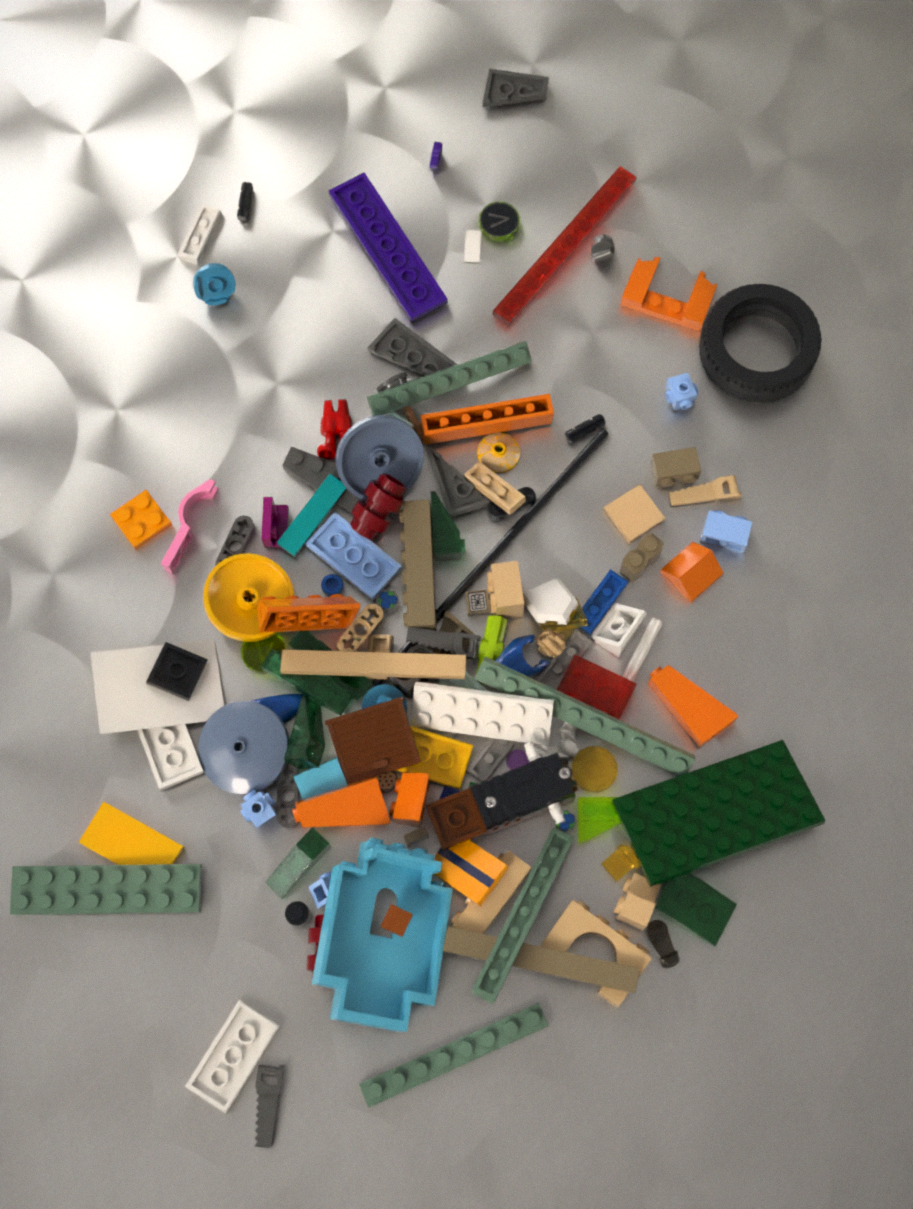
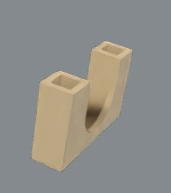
(578, 922)

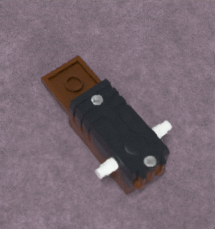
(505, 800)

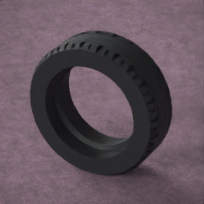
(777, 305)

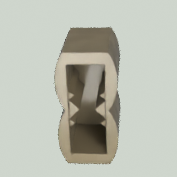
(644, 555)

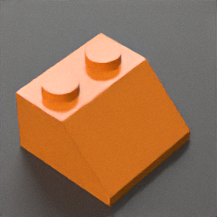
(411, 799)

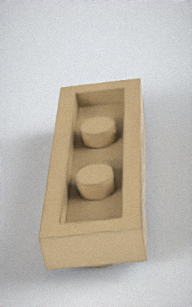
(495, 488)

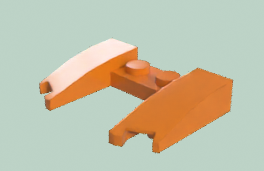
(640, 298)

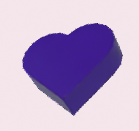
(436, 155)

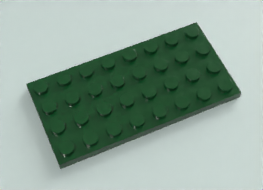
(717, 812)

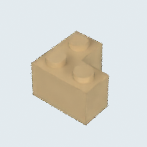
(638, 902)

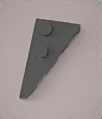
(456, 492)

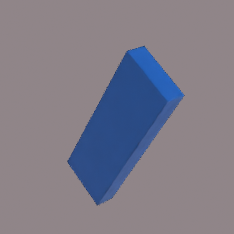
(602, 600)

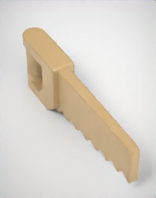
(708, 492)

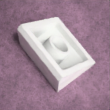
(618, 628)

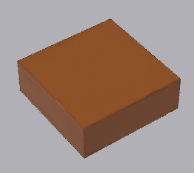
(396, 920)

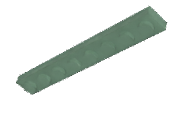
(449, 379)
(522, 916)
(453, 1055)

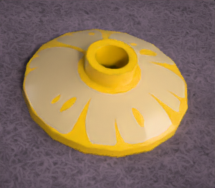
(498, 461)

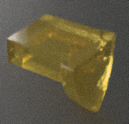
(620, 862)

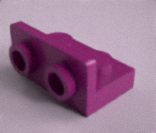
(273, 522)

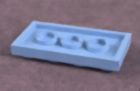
(353, 556)

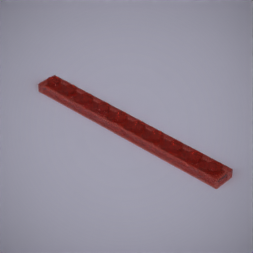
(564, 246)

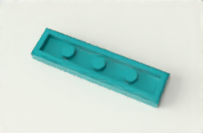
(312, 515)

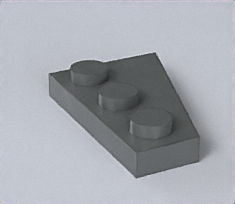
(513, 87)

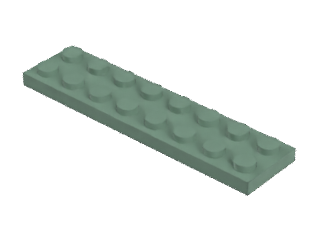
(106, 889)

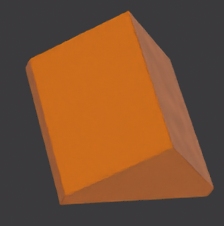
(693, 570)

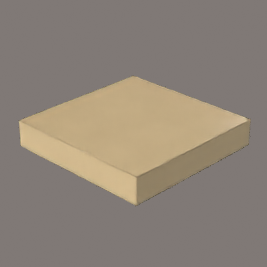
(634, 514)

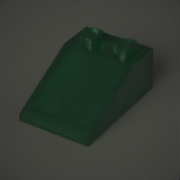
(695, 907)

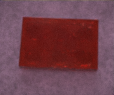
(597, 686)

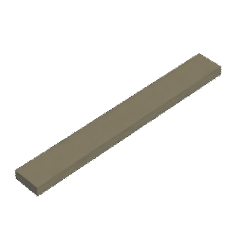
(547, 961)

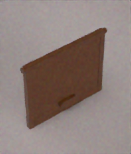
(373, 740)

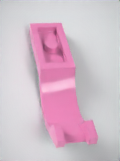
(185, 535)

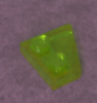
(595, 816)

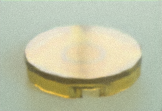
(594, 769)

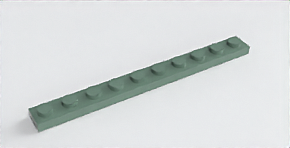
(588, 718)

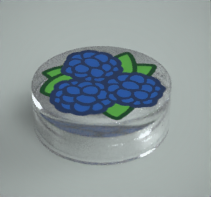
(387, 600)
(569, 823)

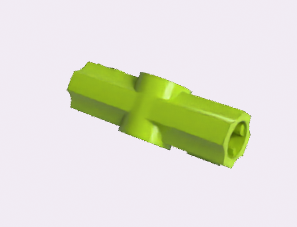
(492, 644)

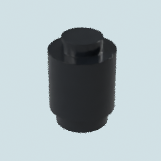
(298, 914)

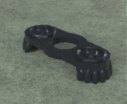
(496, 513)

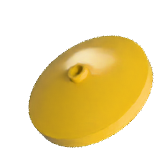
(240, 579)

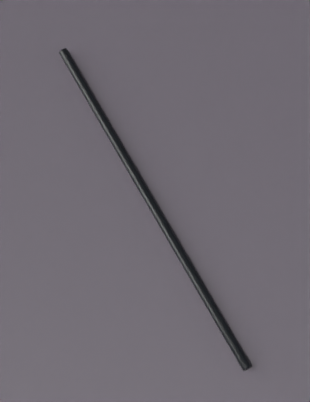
(509, 536)

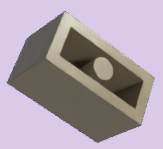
(675, 467)

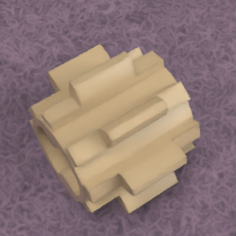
(551, 643)

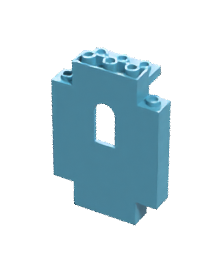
(377, 974)

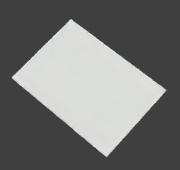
(130, 704)

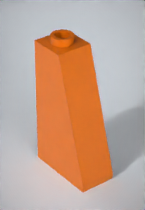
(691, 706)
(345, 806)

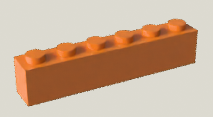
(486, 419)

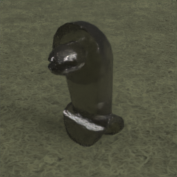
(659, 936)

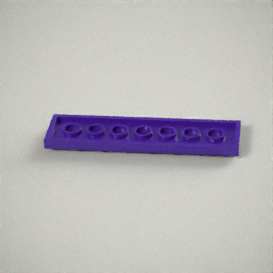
(388, 247)

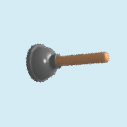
(395, 381)

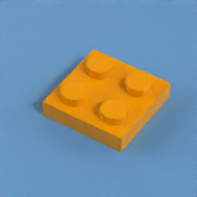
(141, 519)

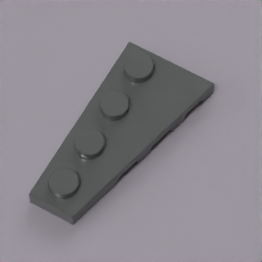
(408, 349)
(314, 471)

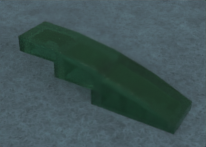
(352, 684)
(312, 686)

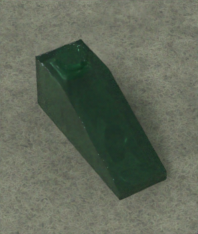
(445, 533)
(307, 737)
(298, 862)

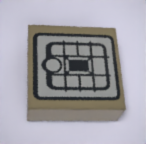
(477, 602)
(416, 836)

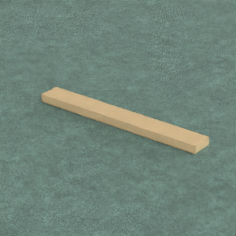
(373, 664)

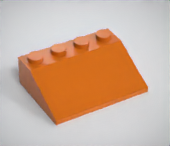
(306, 613)

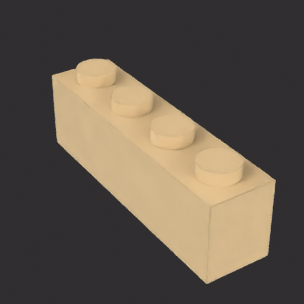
(480, 918)

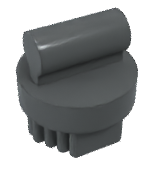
(602, 248)

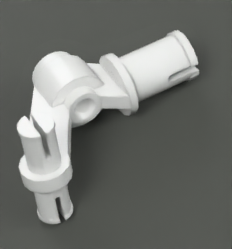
(566, 746)

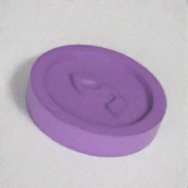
(516, 759)

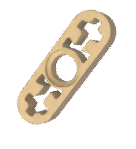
(360, 621)

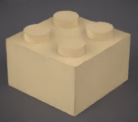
(506, 590)

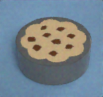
(387, 781)

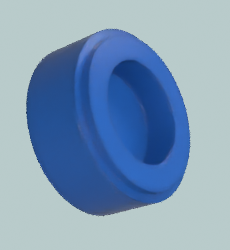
(332, 585)

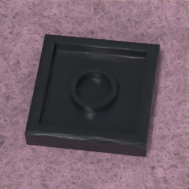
(177, 671)

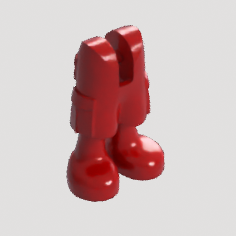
(332, 425)

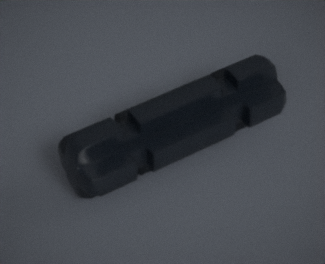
(244, 201)
(585, 428)

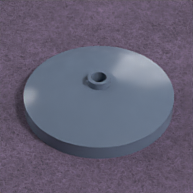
(381, 435)
(263, 749)

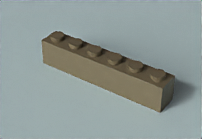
(419, 565)

